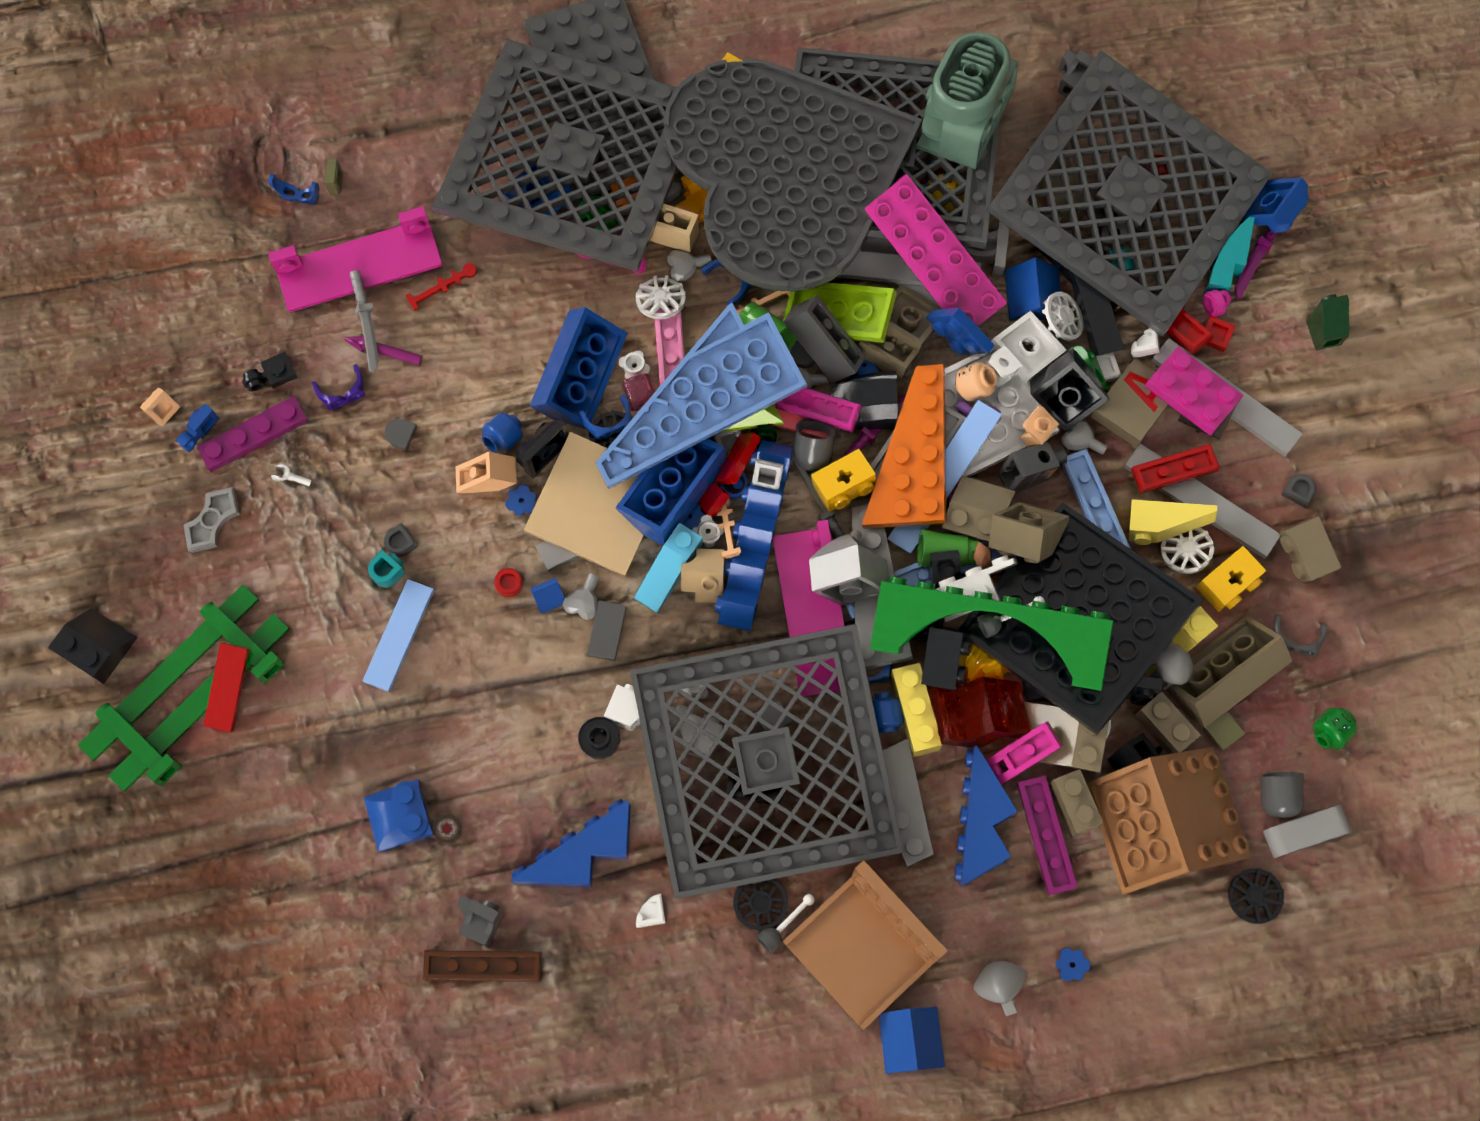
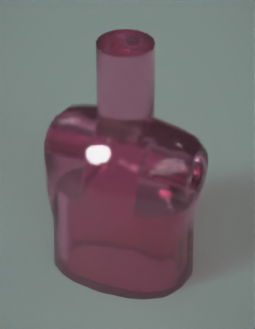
(638, 390)

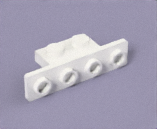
(978, 580)

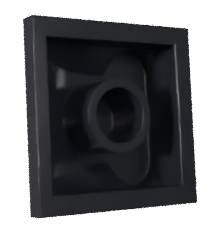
(542, 447)

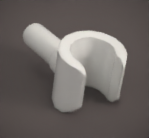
(290, 476)

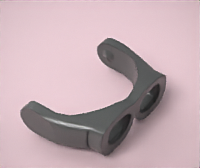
(1307, 650)

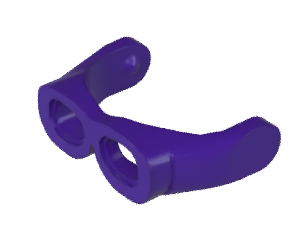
(353, 394)

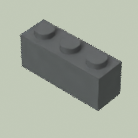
(824, 339)

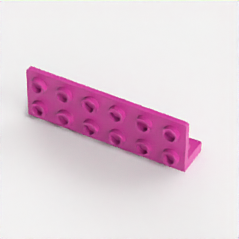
(933, 251)
(378, 257)
(805, 609)

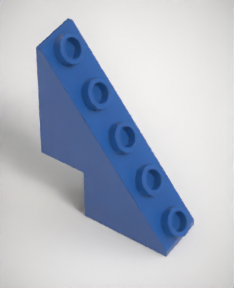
(984, 810)
(573, 860)

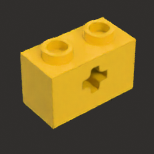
(844, 480)
(1240, 566)

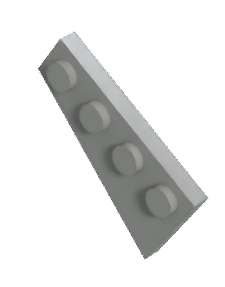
(907, 803)

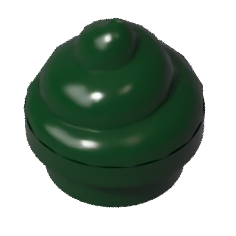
(765, 432)

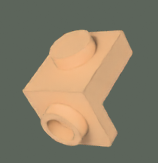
(1038, 427)

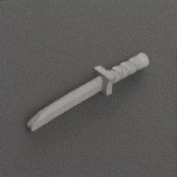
(364, 311)

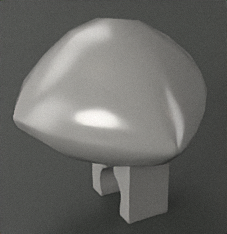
(1173, 666)
(1001, 983)

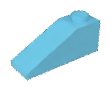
(666, 569)

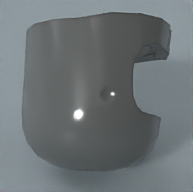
(813, 452)
(1282, 793)

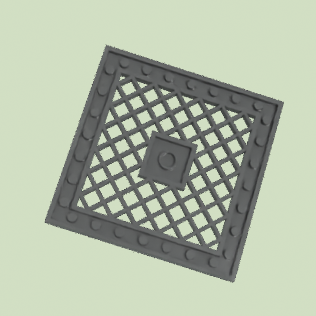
(913, 74)
(567, 153)
(1130, 192)
(765, 761)

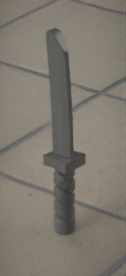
(834, 528)

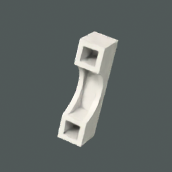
(624, 713)

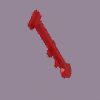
(469, 270)

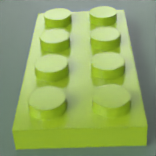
(859, 309)

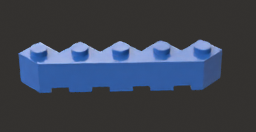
(755, 539)

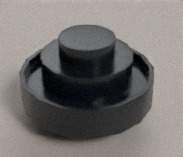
(599, 738)

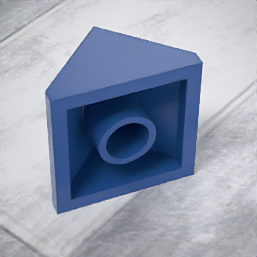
(1029, 287)
(911, 1040)

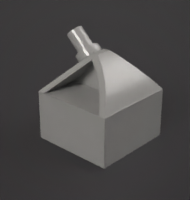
(847, 570)

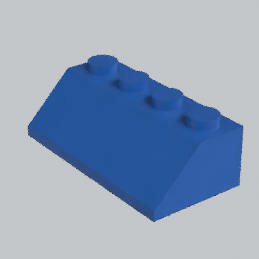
(578, 367)
(671, 490)

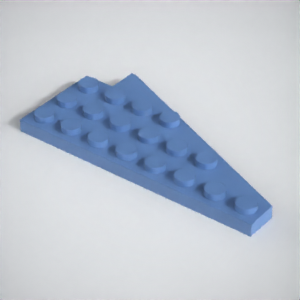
(717, 384)

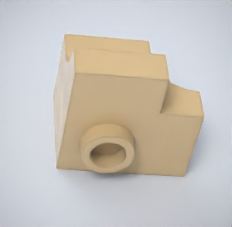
(704, 575)

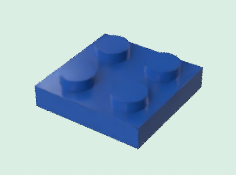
(959, 331)

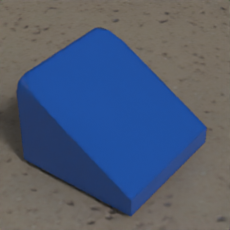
(548, 595)

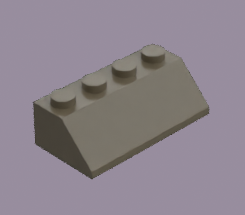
(1230, 670)

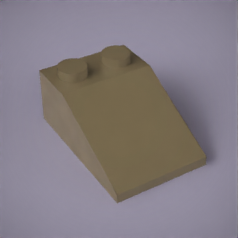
(1080, 746)

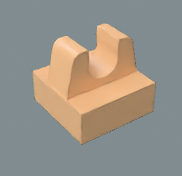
(160, 406)

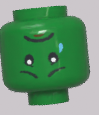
(1334, 728)

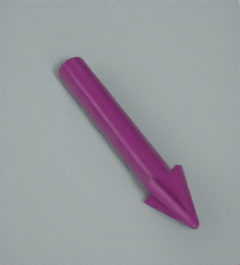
(359, 343)

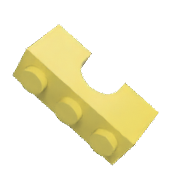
(916, 709)

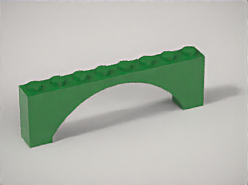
(1077, 638)

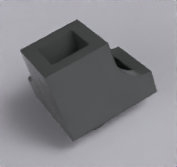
(1072, 68)
(480, 920)

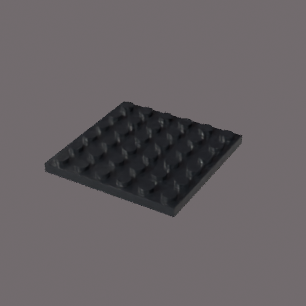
(1090, 574)

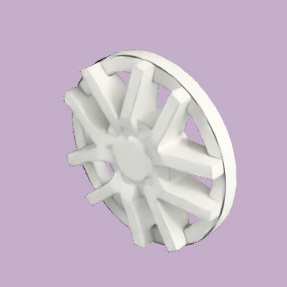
(660, 297)
(1060, 313)
(1187, 549)

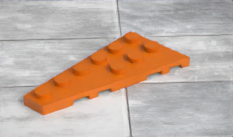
(914, 468)

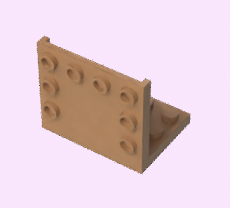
(1168, 818)
(864, 946)

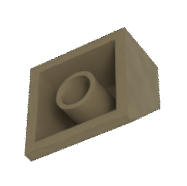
(974, 505)
(1027, 531)

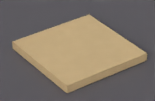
(581, 512)

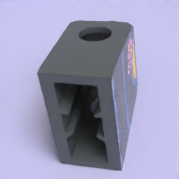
(1031, 466)

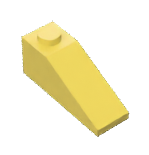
(1162, 520)

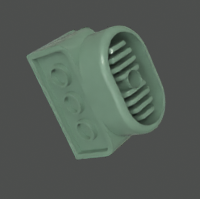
(967, 98)

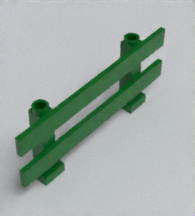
(149, 751)

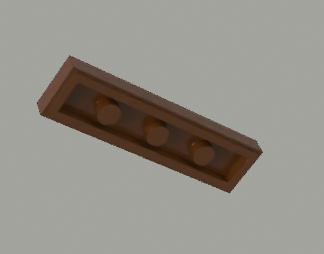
(482, 966)

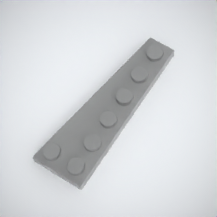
(866, 609)

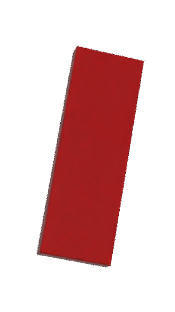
(1175, 469)
(226, 687)

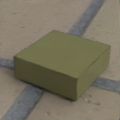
(333, 176)
(1224, 731)

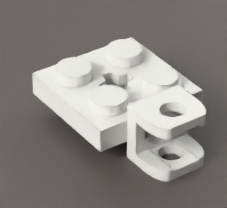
(1014, 359)

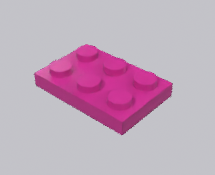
(1194, 391)

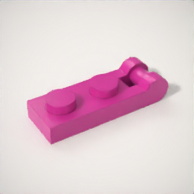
(1025, 752)

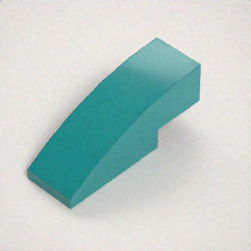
(1231, 258)

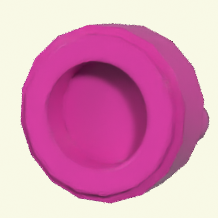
(1216, 302)

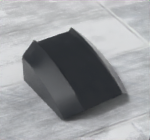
(875, 394)

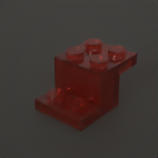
(980, 712)

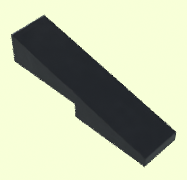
(1098, 317)

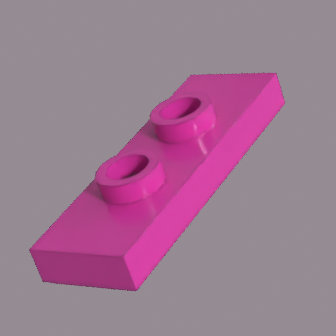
(822, 408)

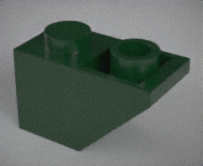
(1329, 322)

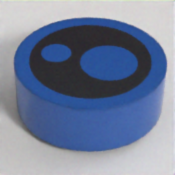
(736, 490)

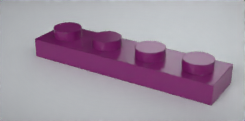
(252, 434)
(1046, 835)

